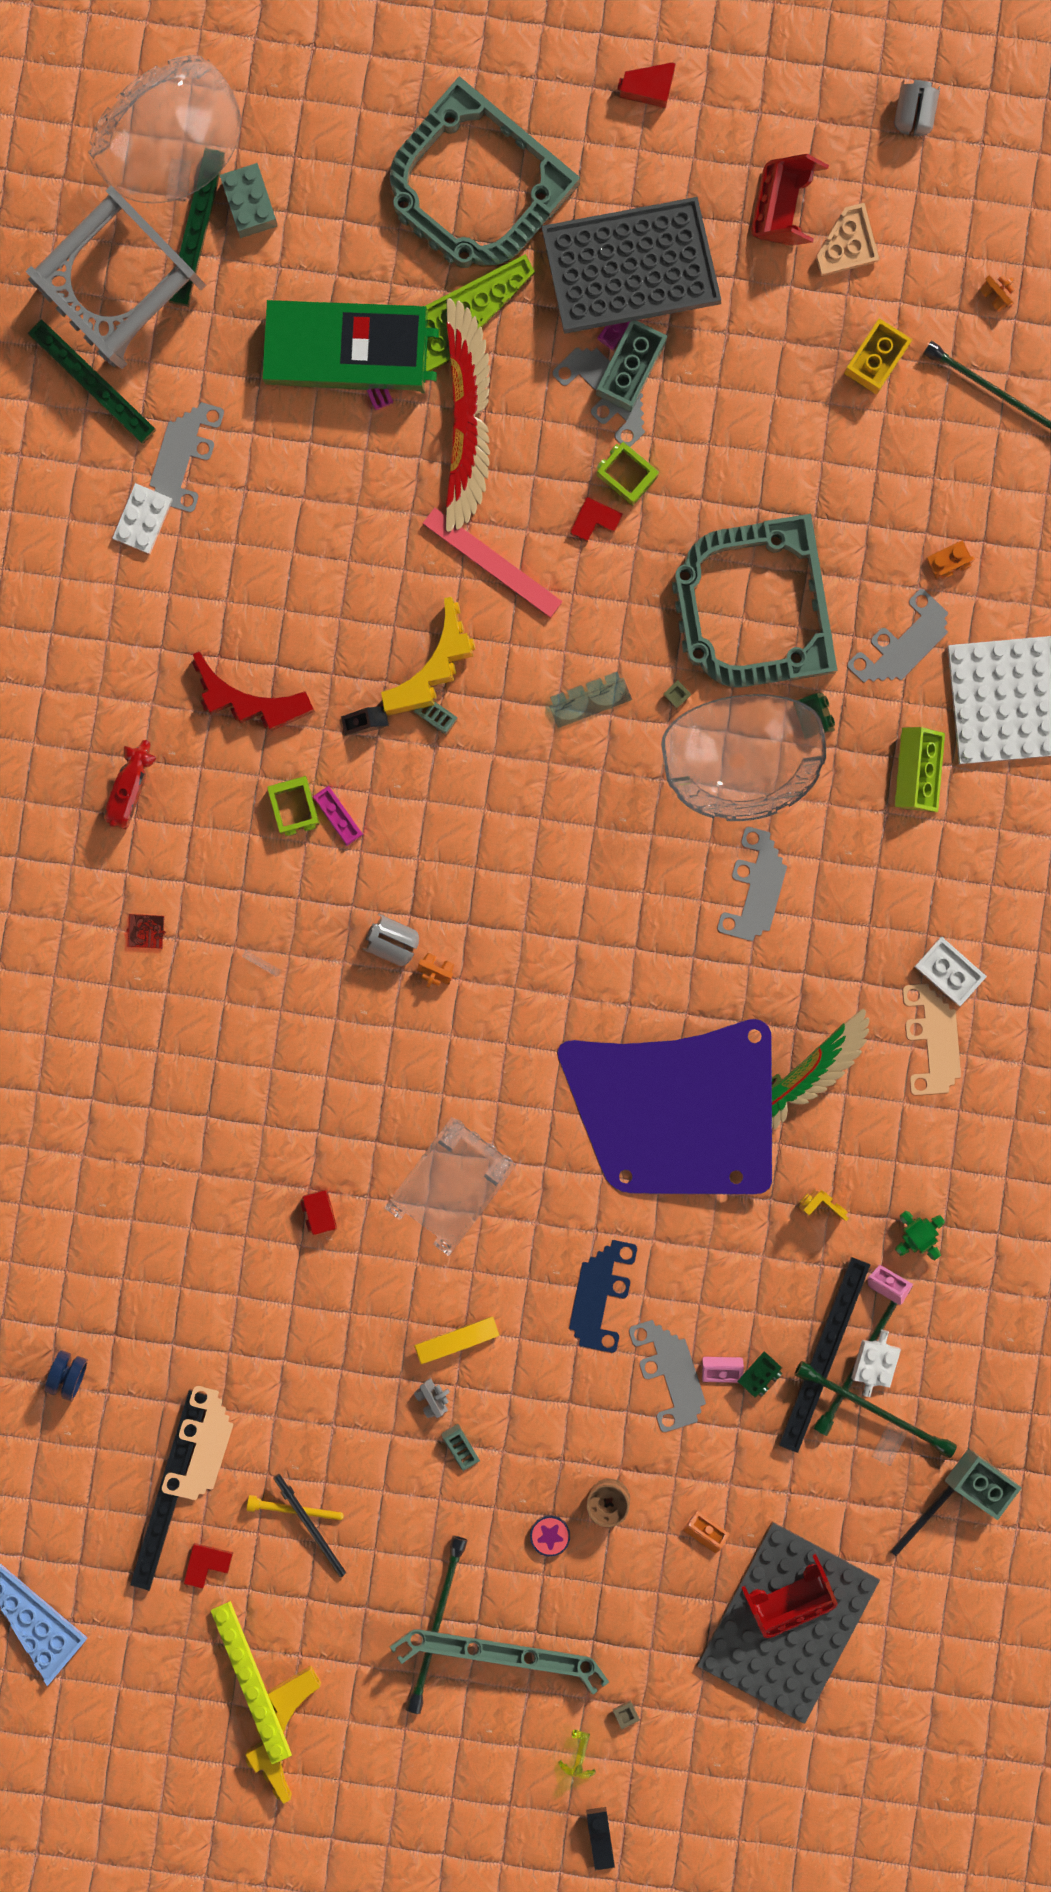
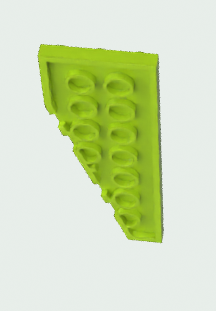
(482, 297)

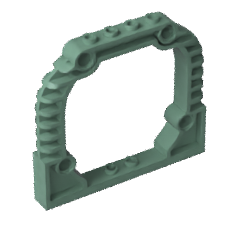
(463, 105)
(798, 538)

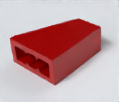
(648, 84)

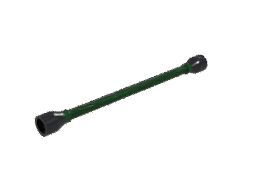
(935, 352)
(457, 1547)

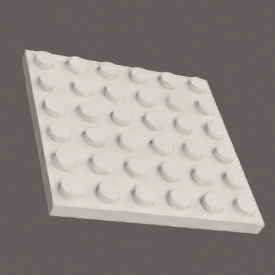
(1002, 699)

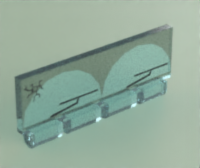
(595, 700)

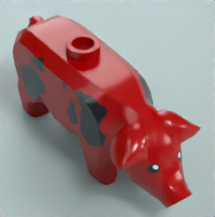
(128, 785)

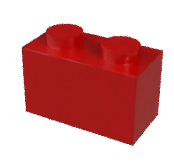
(319, 1212)

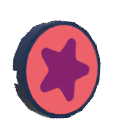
(550, 1535)

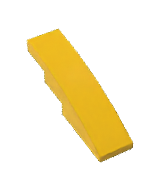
(456, 1340)

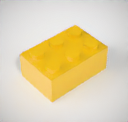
(878, 356)

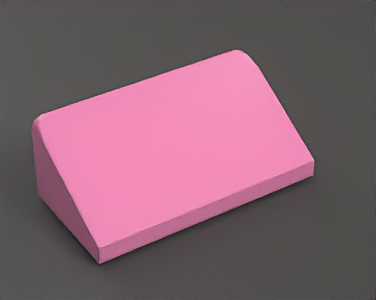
(889, 1284)
(722, 1369)

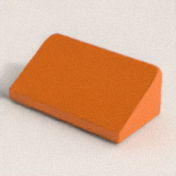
(706, 1532)

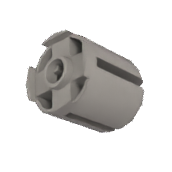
(907, 106)
(386, 949)

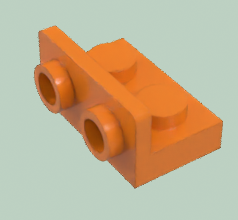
(950, 559)

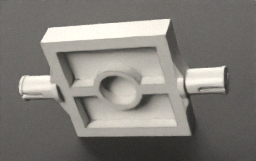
(876, 1363)

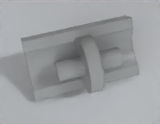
(435, 1396)

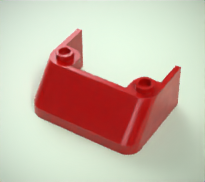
(779, 197)
(793, 1603)

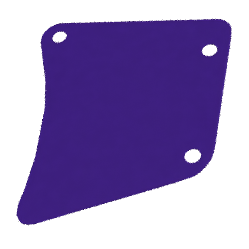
(678, 1110)

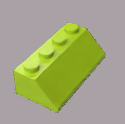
(919, 769)

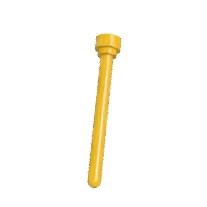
(255, 1504)

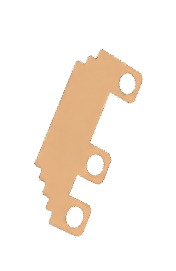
(942, 1041)
(210, 1447)

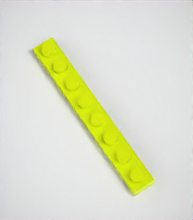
(251, 1682)

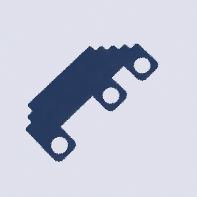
(591, 1295)

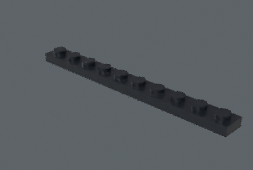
(825, 1353)
(166, 1503)

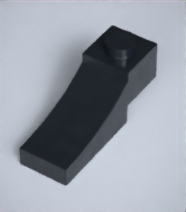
(600, 1838)

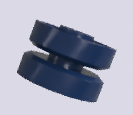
(65, 1374)

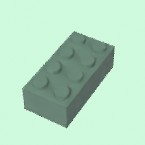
(631, 365)

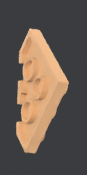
(849, 243)

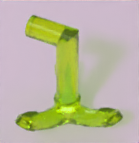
(577, 1770)

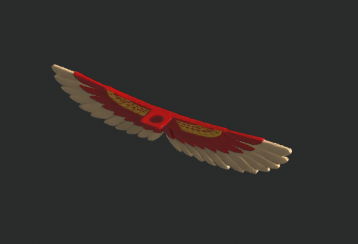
(469, 383)

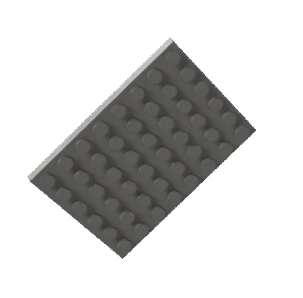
(631, 265)
(797, 1663)

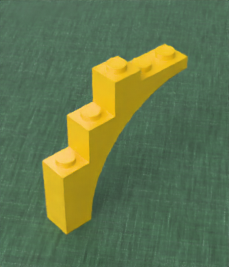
(452, 647)
(285, 1699)

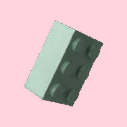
(248, 200)
(983, 1484)

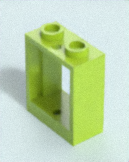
(632, 497)
(289, 786)

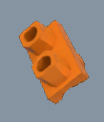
(1003, 299)
(433, 973)

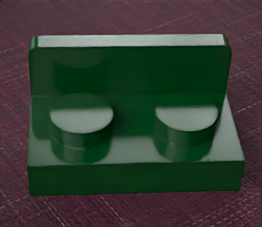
(820, 705)
(760, 1374)

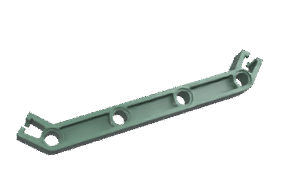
(501, 1654)

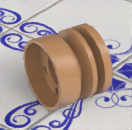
(608, 1514)

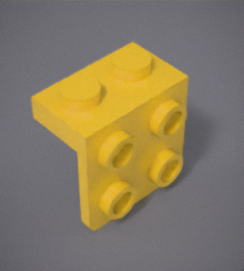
(811, 1201)

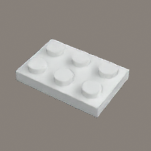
(142, 518)
(950, 971)

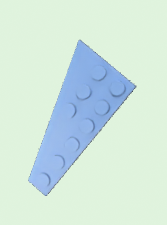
(38, 1626)

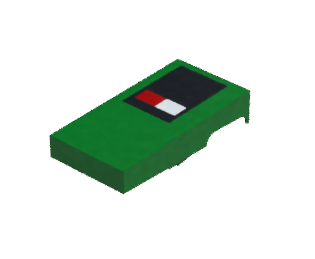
(346, 345)

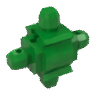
(920, 1235)

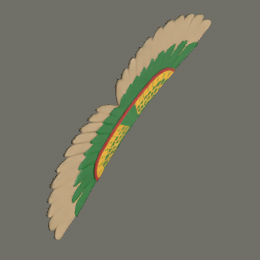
(820, 1067)

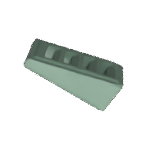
(450, 723)
(451, 1433)

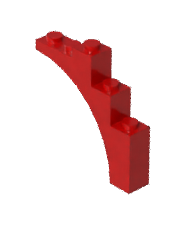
(220, 695)

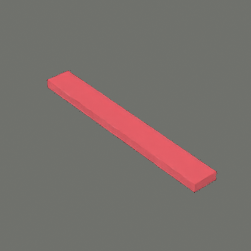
(494, 564)

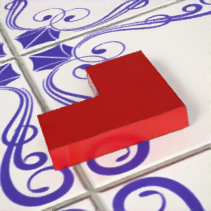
(592, 514)
(206, 1558)

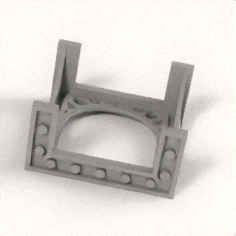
(114, 343)

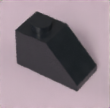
(364, 720)

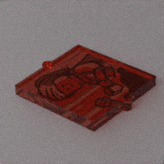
(146, 931)

